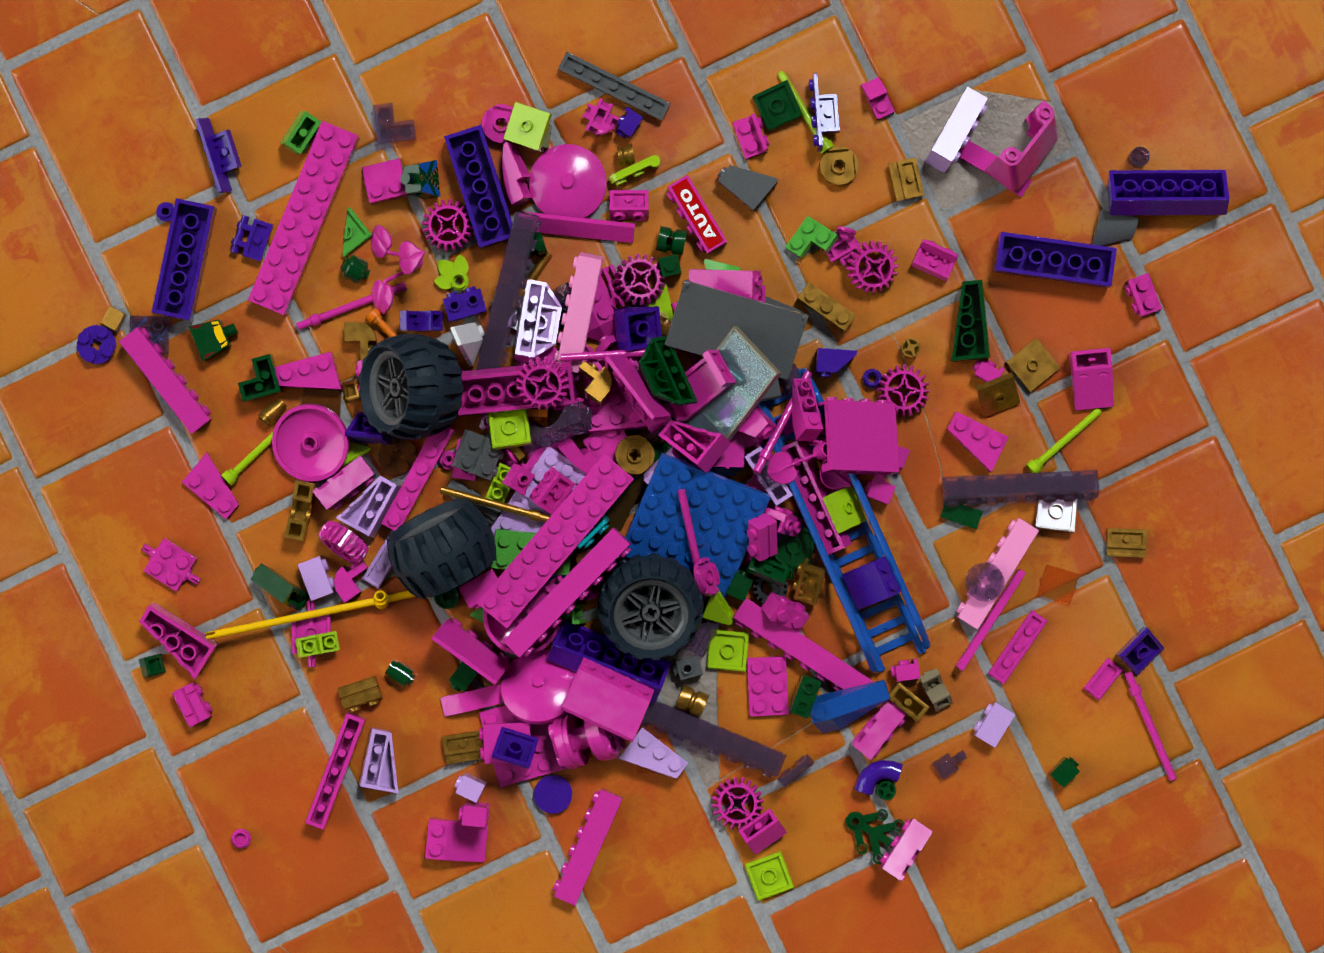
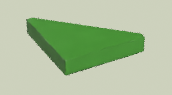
(355, 233)

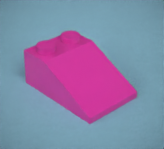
(452, 841)

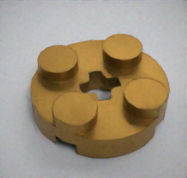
(846, 157)
(641, 463)

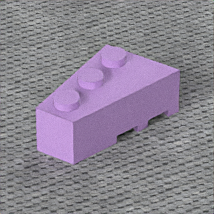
(379, 764)

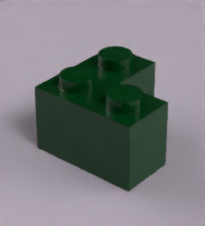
(265, 382)

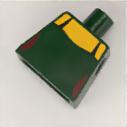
(212, 337)

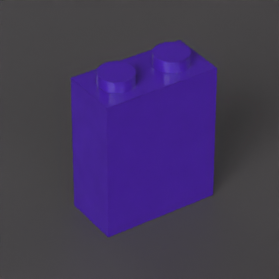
(871, 583)

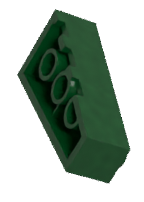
(971, 331)

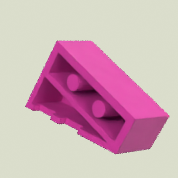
(312, 372)
(978, 439)
(695, 444)
(345, 484)
(879, 729)

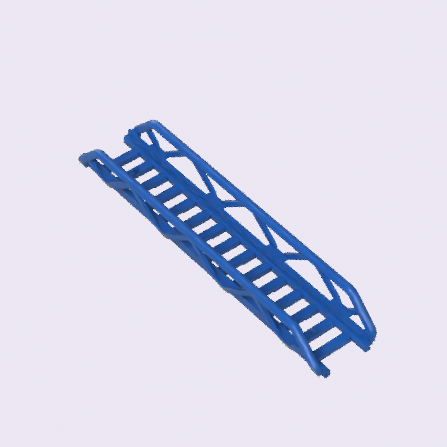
(878, 546)

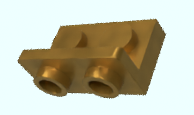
(809, 583)

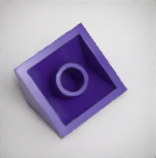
(362, 431)
(1140, 650)
(515, 747)

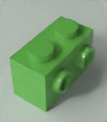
(301, 132)

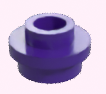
(161, 207)
(876, 373)

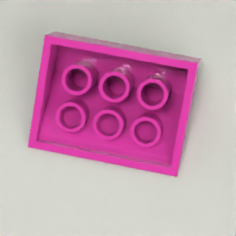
(637, 392)
(471, 650)
(607, 699)

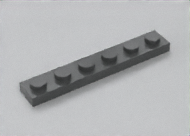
(614, 86)

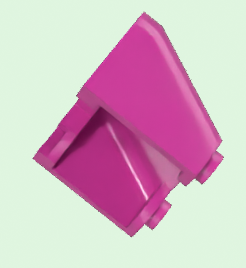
(1014, 167)

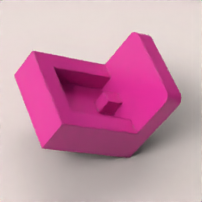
(607, 343)

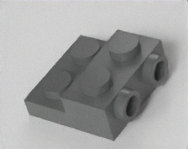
(477, 455)

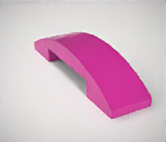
(981, 158)
(472, 700)

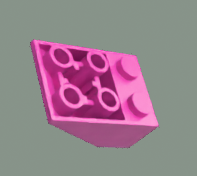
(1092, 378)

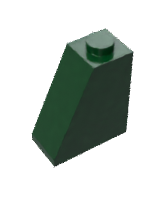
(280, 587)

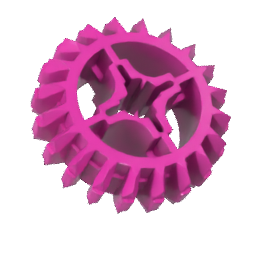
(454, 218)
(651, 269)
(866, 272)
(904, 373)
(536, 379)
(343, 542)
(725, 790)

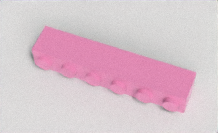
(580, 306)
(1006, 558)

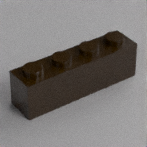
(622, 507)

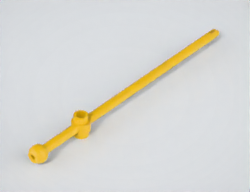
(379, 599)

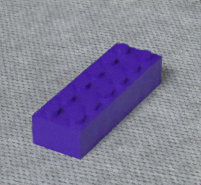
(480, 186)
(1168, 192)
(184, 259)
(1055, 259)
(576, 642)

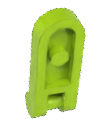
(634, 170)

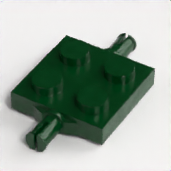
(795, 549)

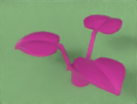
(409, 261)
(782, 469)

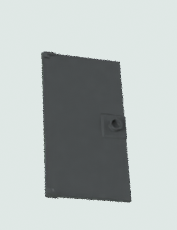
(708, 315)

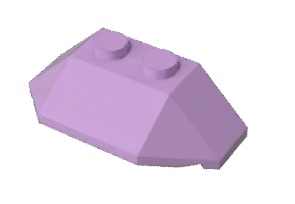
(537, 320)

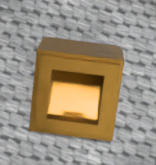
(113, 318)
(350, 389)

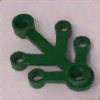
(875, 833)

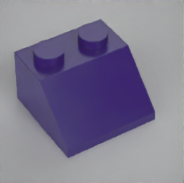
(636, 327)
(831, 360)

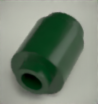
(400, 673)

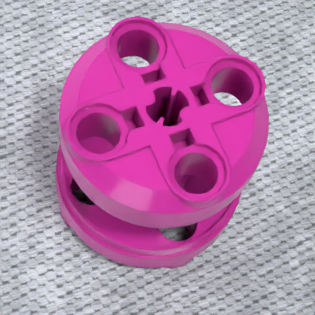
(573, 740)

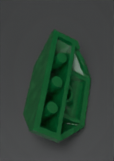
(665, 373)

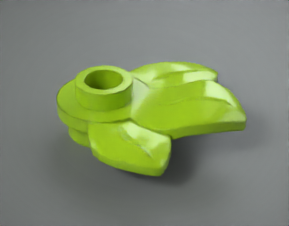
(451, 271)

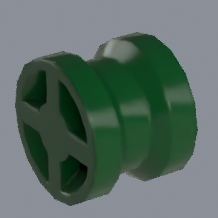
(889, 791)

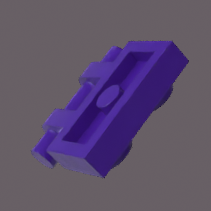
(257, 239)

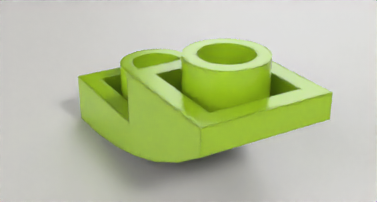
(498, 490)
(317, 644)

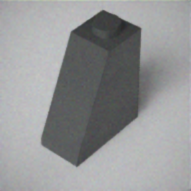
(746, 185)

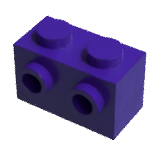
(465, 304)

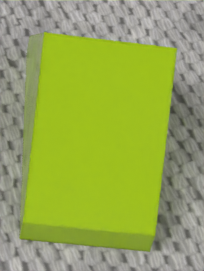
(718, 609)

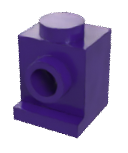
(628, 124)

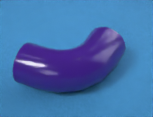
(875, 772)

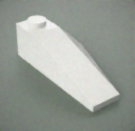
(469, 340)

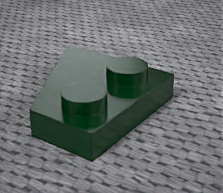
(770, 569)

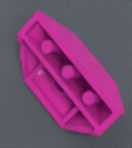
(602, 317)

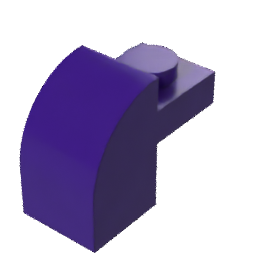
(421, 321)

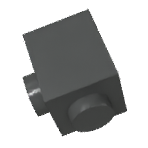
(688, 667)

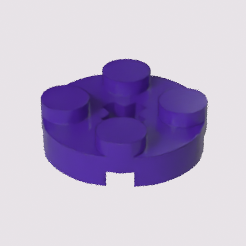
(86, 339)

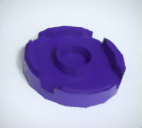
(553, 794)

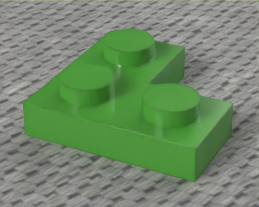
(809, 233)

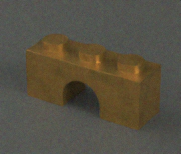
(826, 306)
(301, 510)

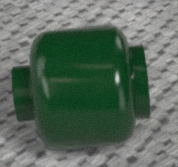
(354, 269)

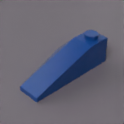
(841, 707)

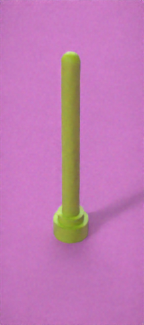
(827, 144)
(1036, 464)
(232, 475)

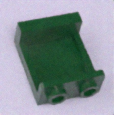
(804, 695)

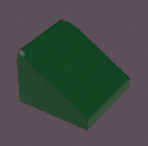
(152, 665)

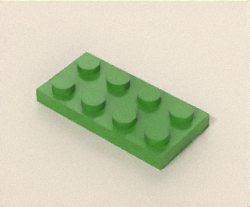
(510, 544)

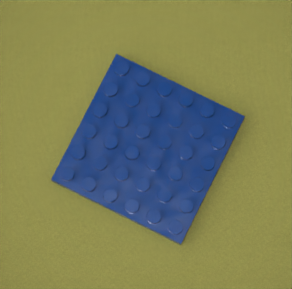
(717, 511)

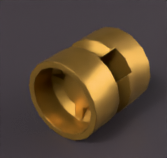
(691, 701)

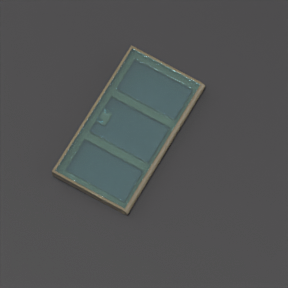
(753, 377)

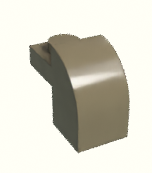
(935, 689)

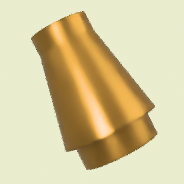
(272, 412)

